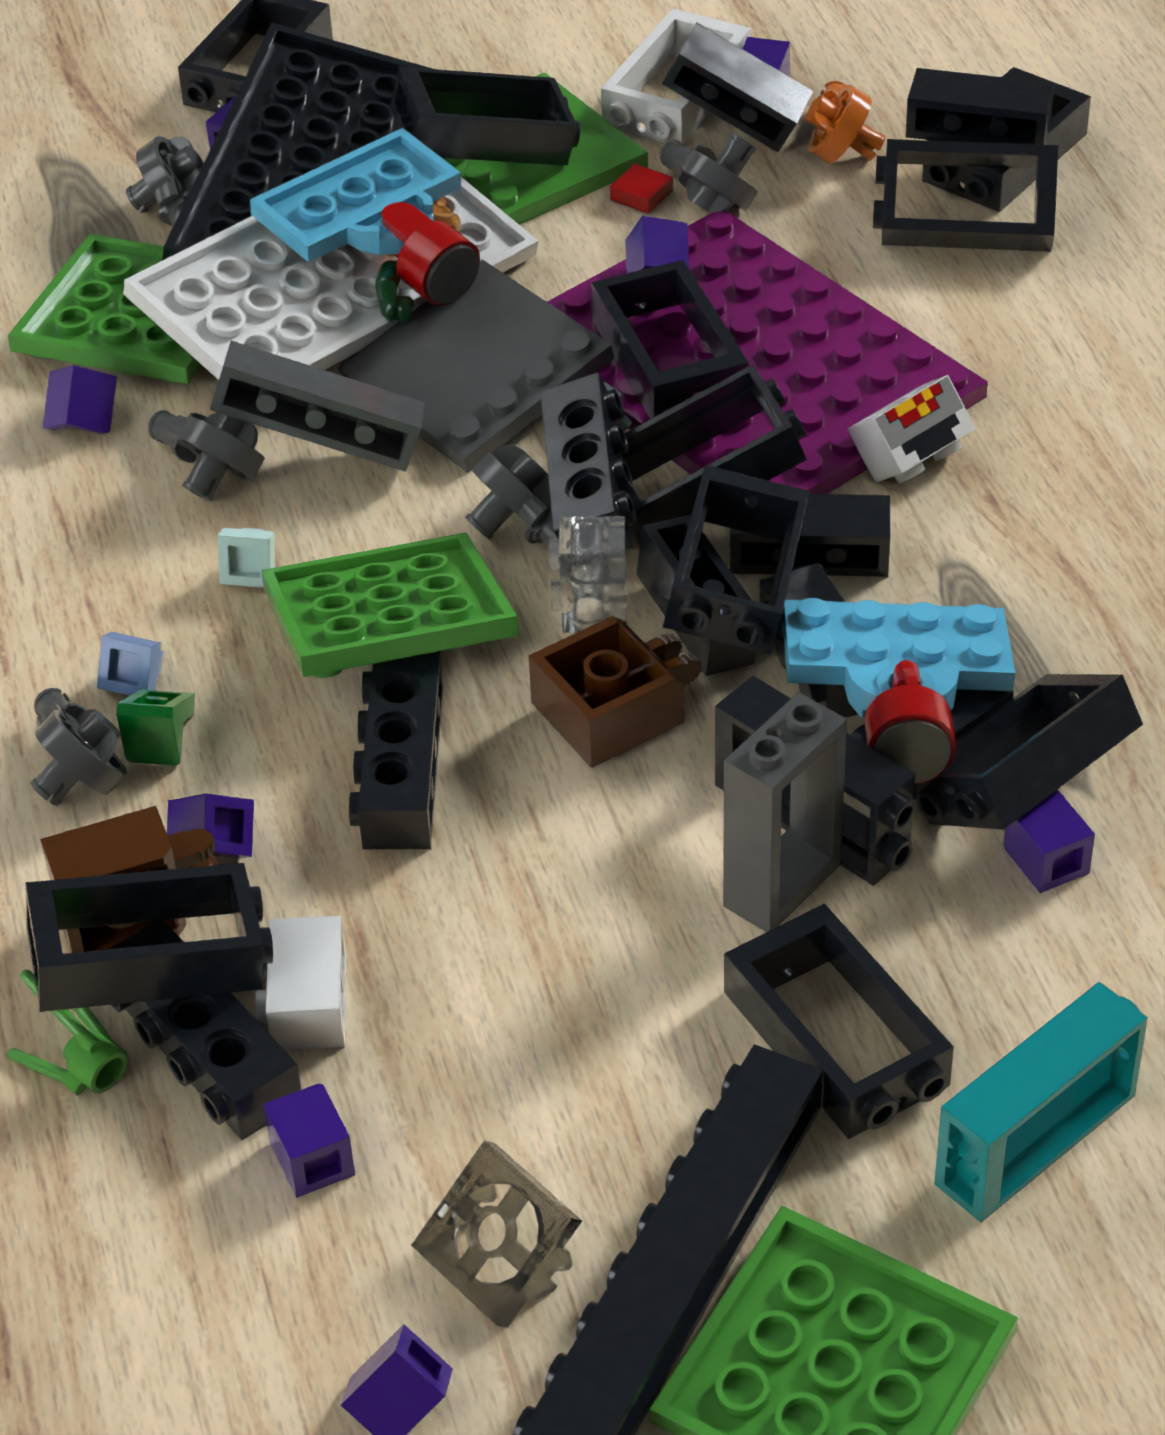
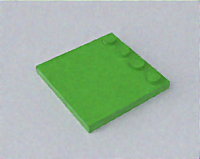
(534, 189)
(91, 321)
(387, 604)
(833, 1345)

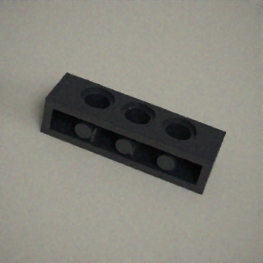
(586, 452)
(399, 753)
(214, 1047)

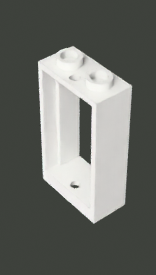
(663, 118)

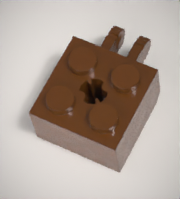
(611, 688)
(123, 846)

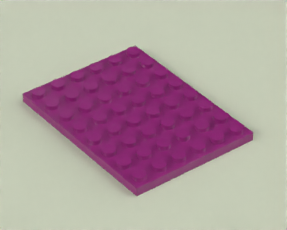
(795, 325)

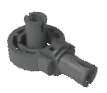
(168, 176)
(711, 181)
(217, 440)
(516, 486)
(80, 747)

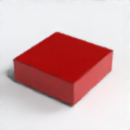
(641, 188)

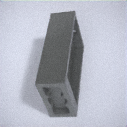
(770, 872)

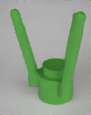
(91, 1054)

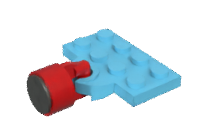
(382, 206)
(900, 668)

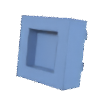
(128, 663)

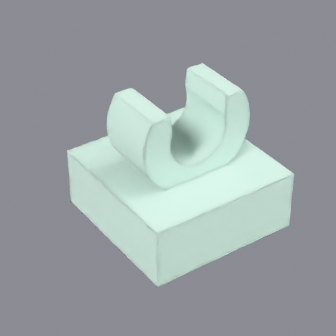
(244, 555)

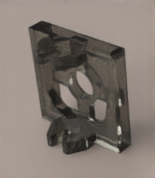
(461, 1210)

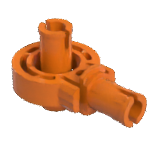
(840, 124)

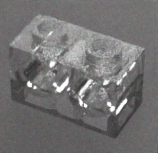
(591, 571)

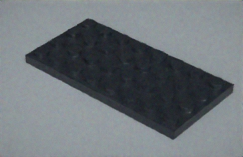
(292, 114)

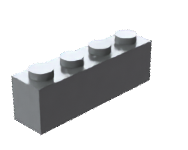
(318, 406)

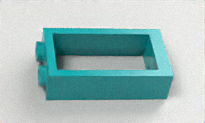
(1039, 1101)

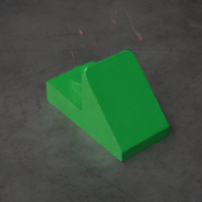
(154, 725)

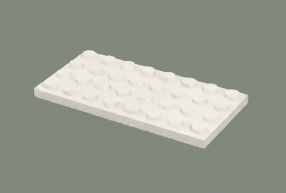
(268, 297)

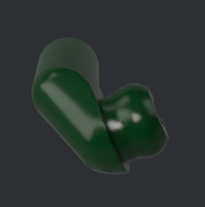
(387, 288)

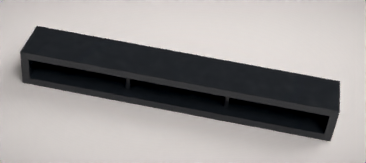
(680, 1251)

